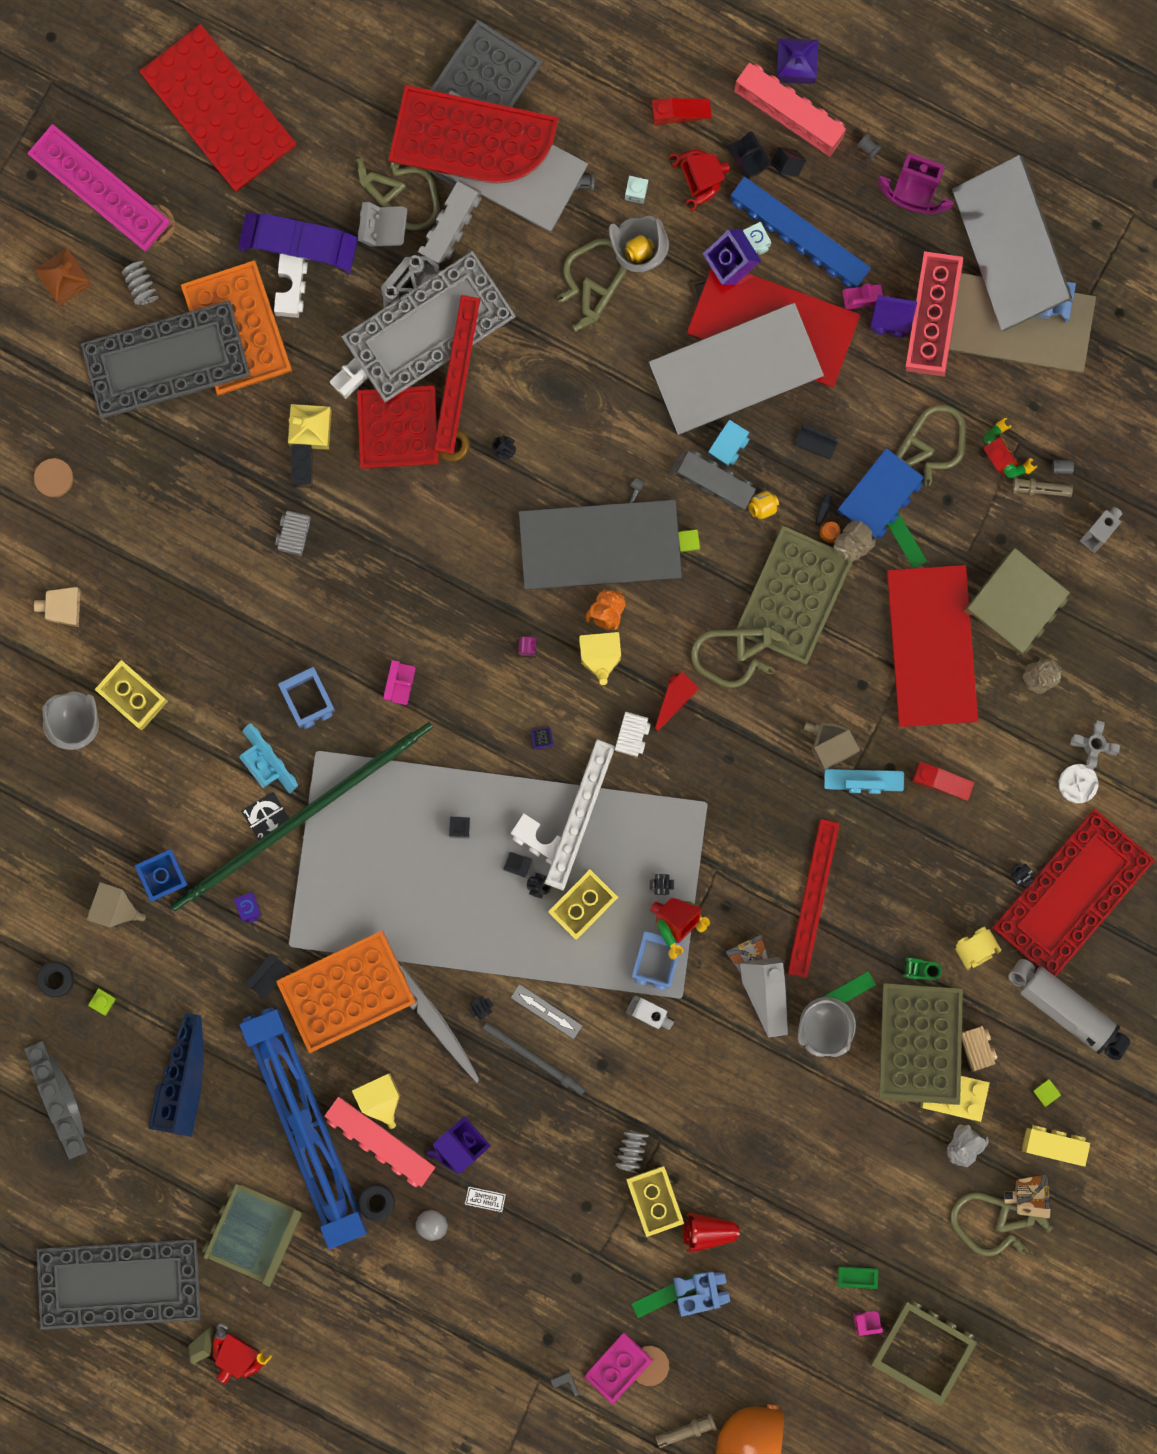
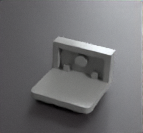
(382, 225)

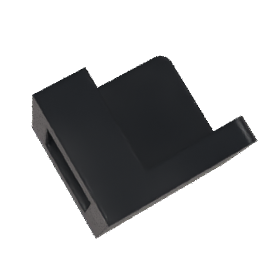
(788, 161)
(459, 827)
(517, 864)

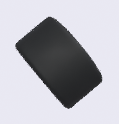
(64, 988)
(389, 1202)

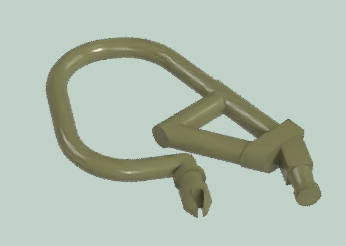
(366, 180)
(590, 316)
(928, 450)
(767, 632)
(1001, 1226)

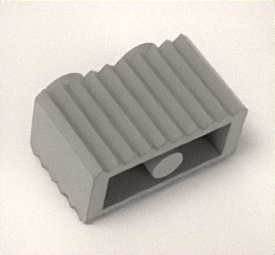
(293, 533)

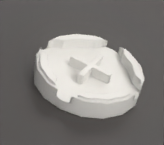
(1078, 783)

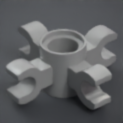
(1109, 748)

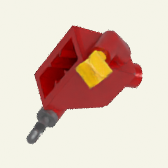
(235, 1356)

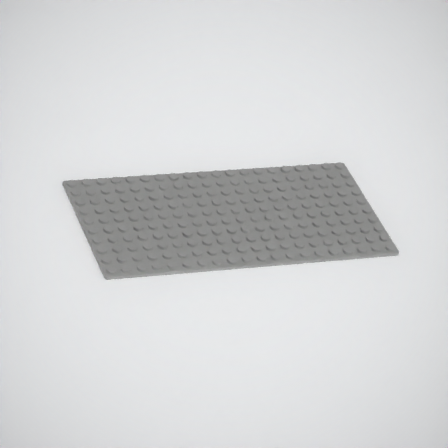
(389, 865)

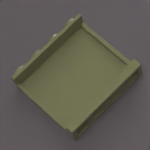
(1018, 601)

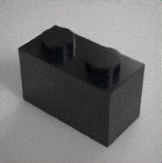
(302, 466)

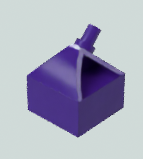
(797, 60)
(732, 257)
(459, 1146)

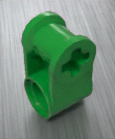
(920, 969)

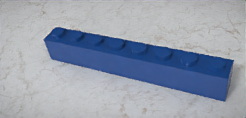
(799, 233)

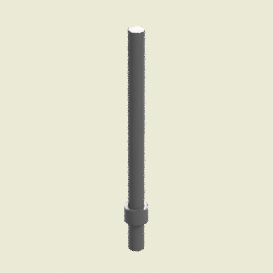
(566, 1080)

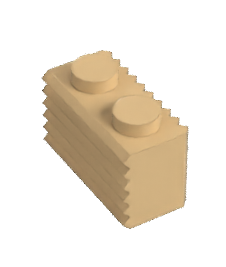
(977, 1048)

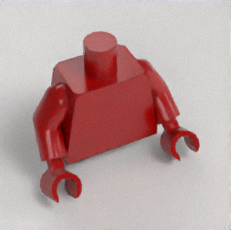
(702, 174)

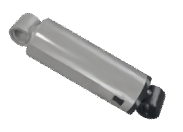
(1069, 1009)

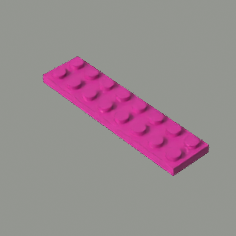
(99, 188)

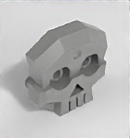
(411, 268)

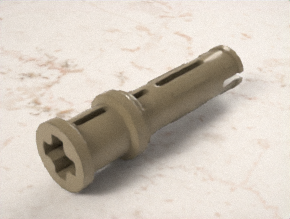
(1032, 487)
(695, 1428)

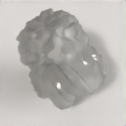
(965, 1146)

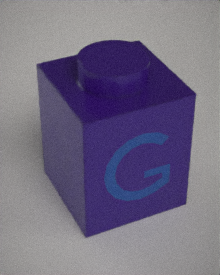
(248, 907)

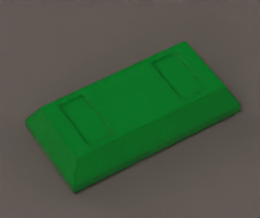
(858, 1277)

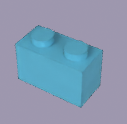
(728, 444)

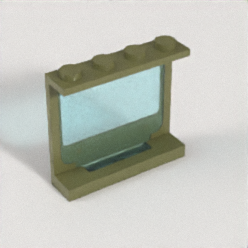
(252, 1233)

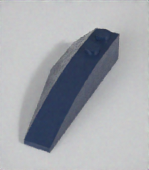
(179, 1093)

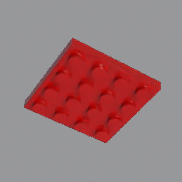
(399, 430)

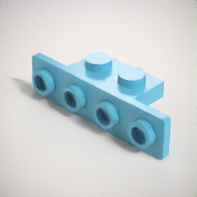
(264, 763)
(864, 780)

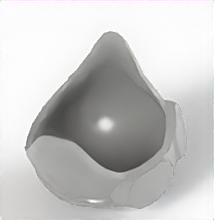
(649, 227)
(70, 720)
(826, 1027)

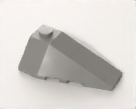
(767, 991)

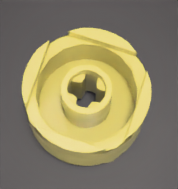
(978, 948)

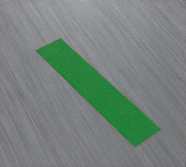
(907, 542)
(852, 988)
(658, 1299)

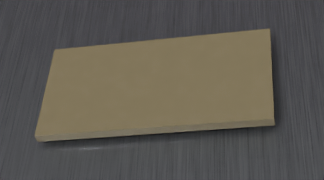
(1033, 342)

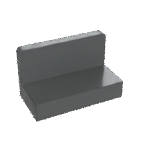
(563, 1378)

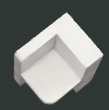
(349, 378)

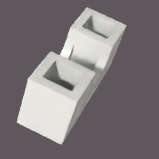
(290, 303)
(525, 833)

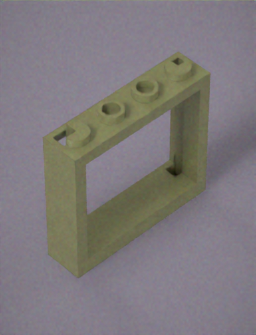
(933, 1318)

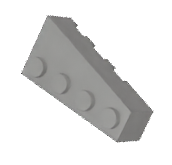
(450, 222)

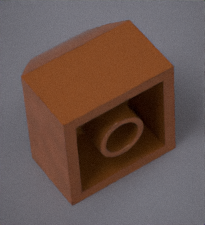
(63, 277)

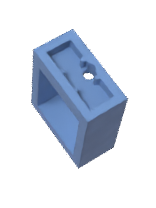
(298, 680)
(640, 979)

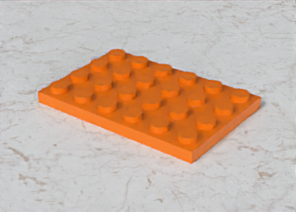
(253, 316)
(346, 991)

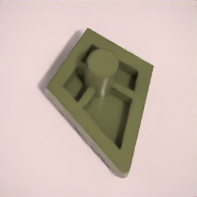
(201, 1347)

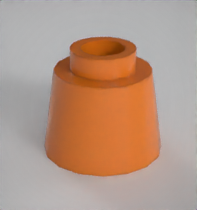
(829, 532)

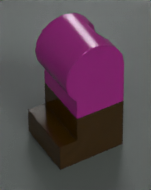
(526, 647)

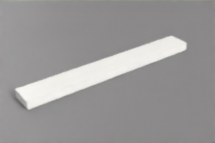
(579, 815)

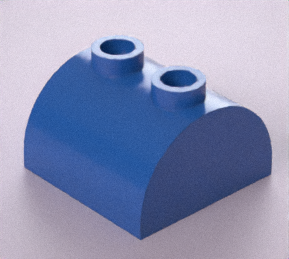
(161, 875)

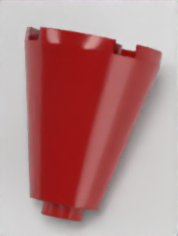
(708, 1232)

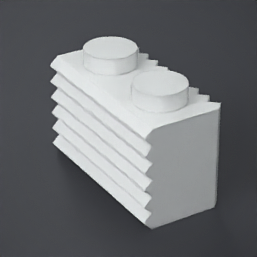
(631, 734)

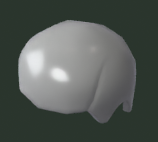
(431, 1225)

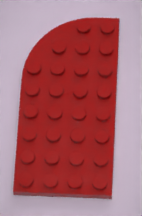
(469, 137)

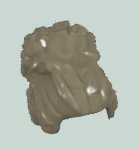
(854, 541)
(1042, 675)

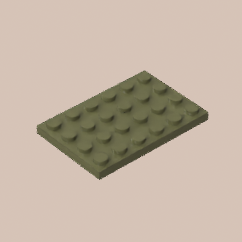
(795, 593)
(921, 1044)

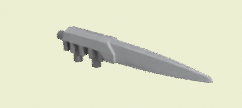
(438, 1025)

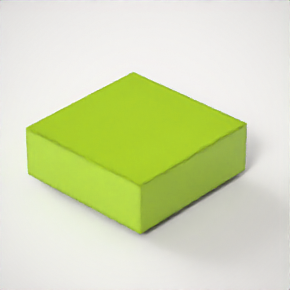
(689, 540)
(1046, 1093)

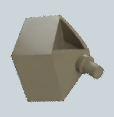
(831, 744)
(113, 907)

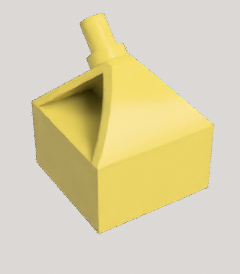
(309, 426)
(600, 653)
(379, 1099)

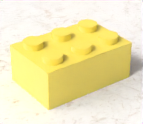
(131, 695)
(583, 904)
(972, 1100)
(1056, 1145)
(655, 1201)

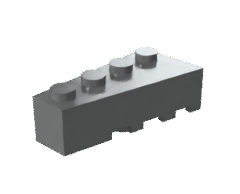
(712, 479)

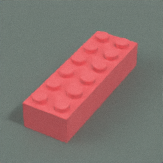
(790, 109)
(934, 314)

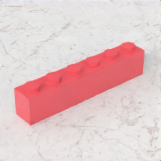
(379, 1141)

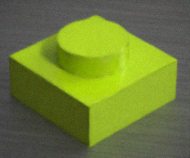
(102, 1002)

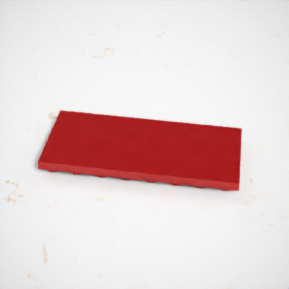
(728, 306)
(932, 646)
(1073, 893)

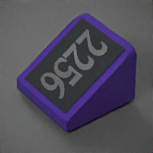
(542, 738)

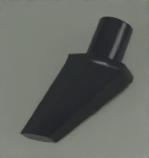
(823, 509)

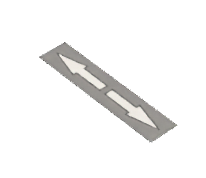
(546, 1011)

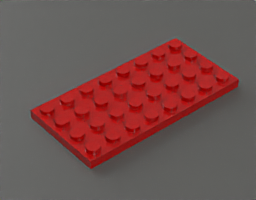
(218, 108)

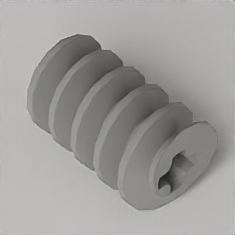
(138, 283)
(631, 1151)

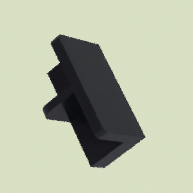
(749, 155)

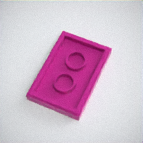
(618, 1368)

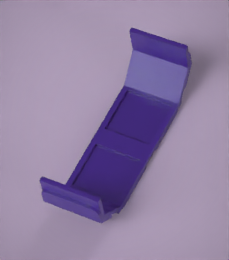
(298, 240)

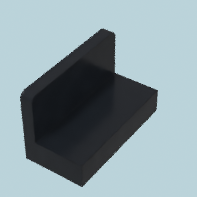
(816, 441)
(265, 977)

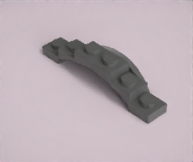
(57, 1099)

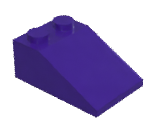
(892, 316)

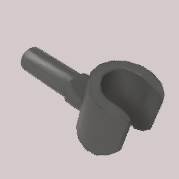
(637, 485)

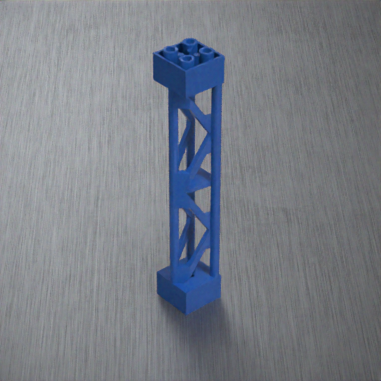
(264, 1031)

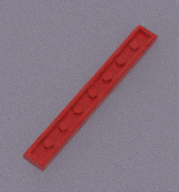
(457, 374)
(813, 898)

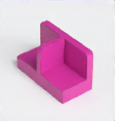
(861, 296)
(399, 683)
(867, 1323)

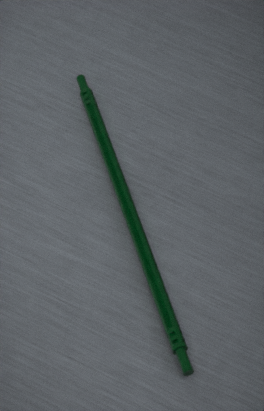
(301, 816)

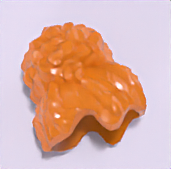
(607, 609)

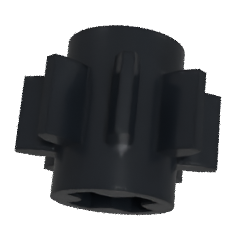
(503, 447)
(1022, 875)
(662, 884)
(537, 885)
(480, 1007)

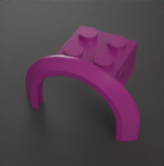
(916, 186)

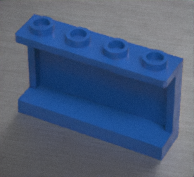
(881, 493)

